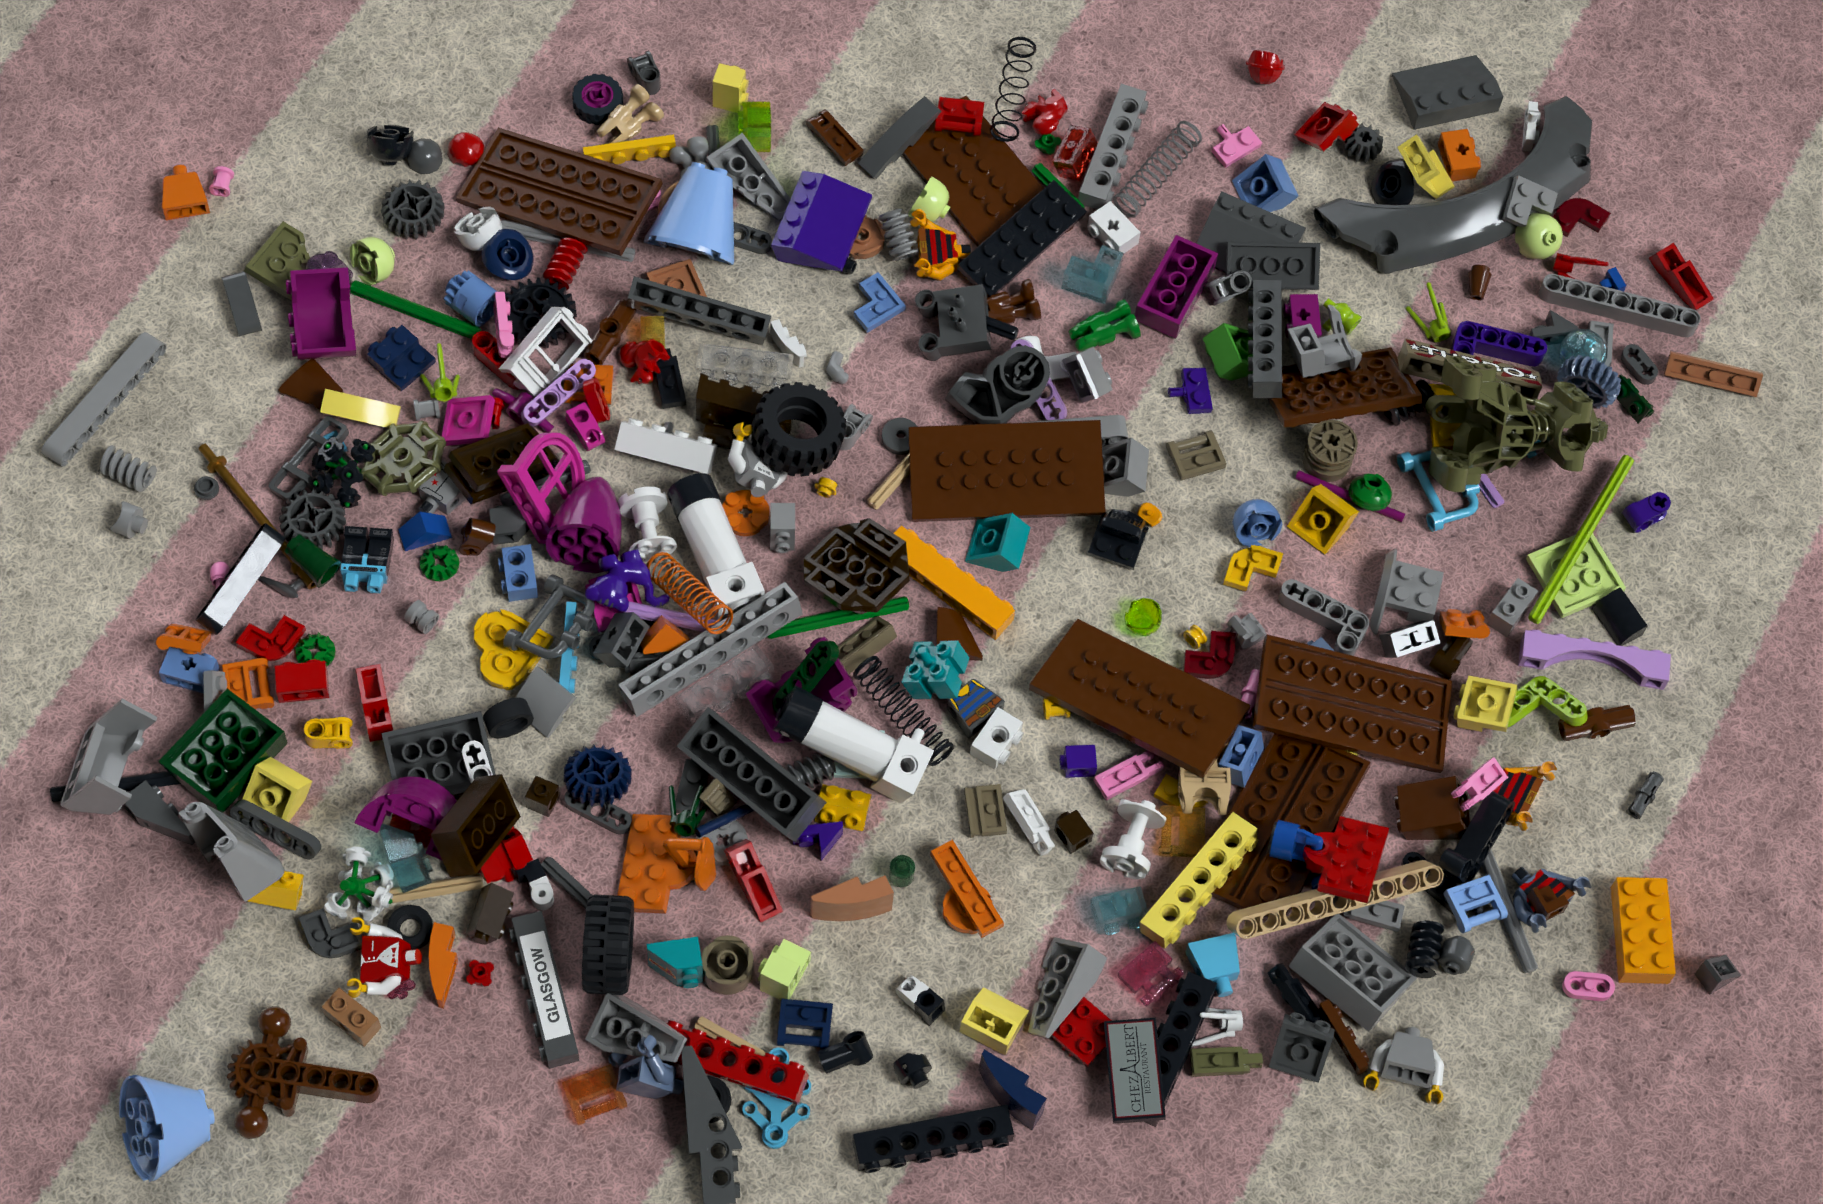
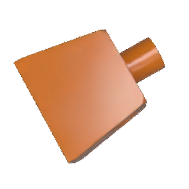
(183, 194)

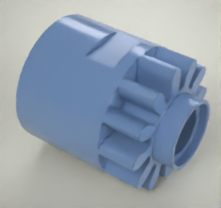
(470, 298)

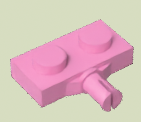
(1235, 145)

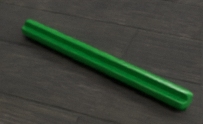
(413, 309)
(838, 617)

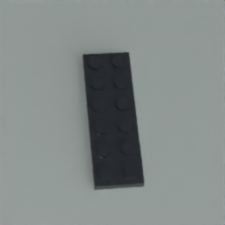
(1022, 239)

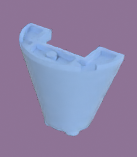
(698, 215)

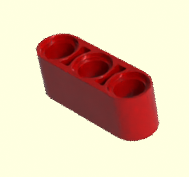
(489, 356)

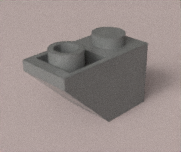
(509, 524)

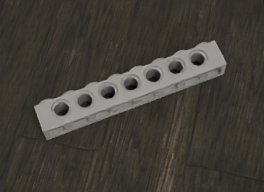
(710, 650)

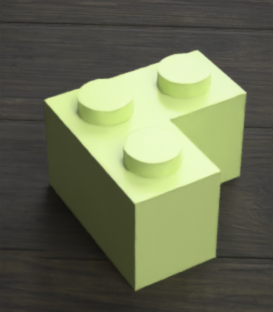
(783, 969)

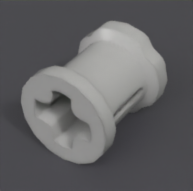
(426, 409)

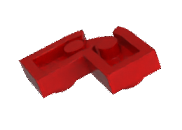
(273, 645)

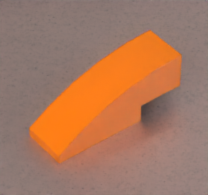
(442, 961)

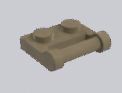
(1197, 461)

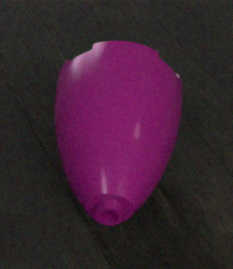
(584, 519)

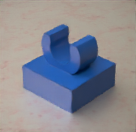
(1613, 280)

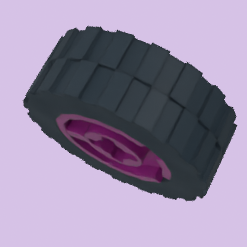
(595, 86)

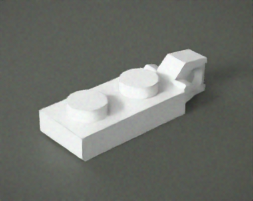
(1030, 820)

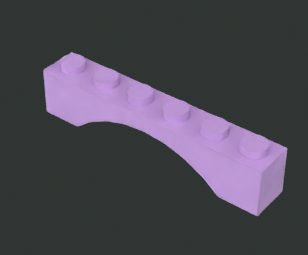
(1643, 666)

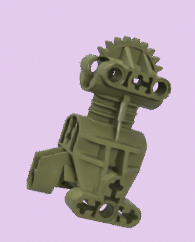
(1500, 428)

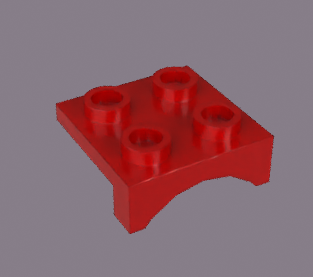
(1082, 1032)

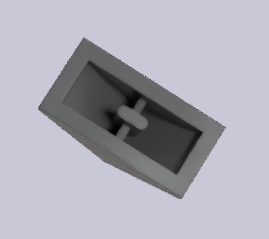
(1716, 973)

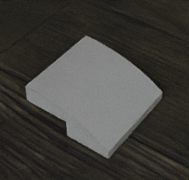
(546, 700)

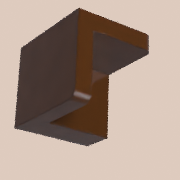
(1546, 903)

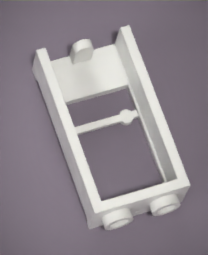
(525, 371)

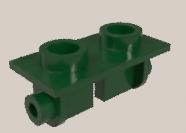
(1634, 404)

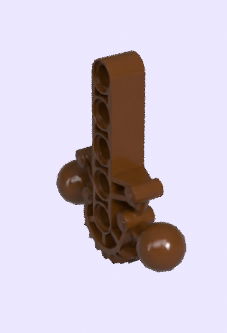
(273, 1024)

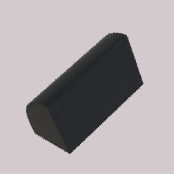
(1620, 617)

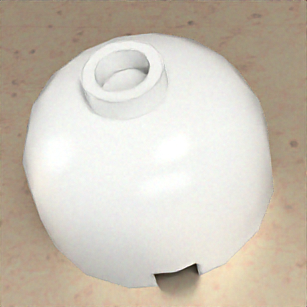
(477, 229)

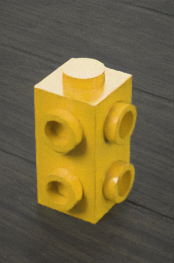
(283, 893)

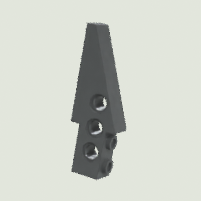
(701, 1107)

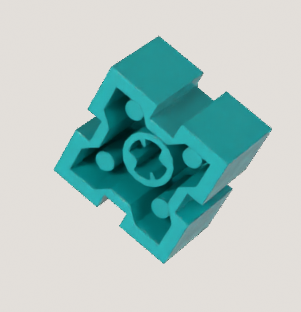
(935, 670)

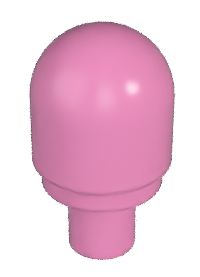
(218, 572)

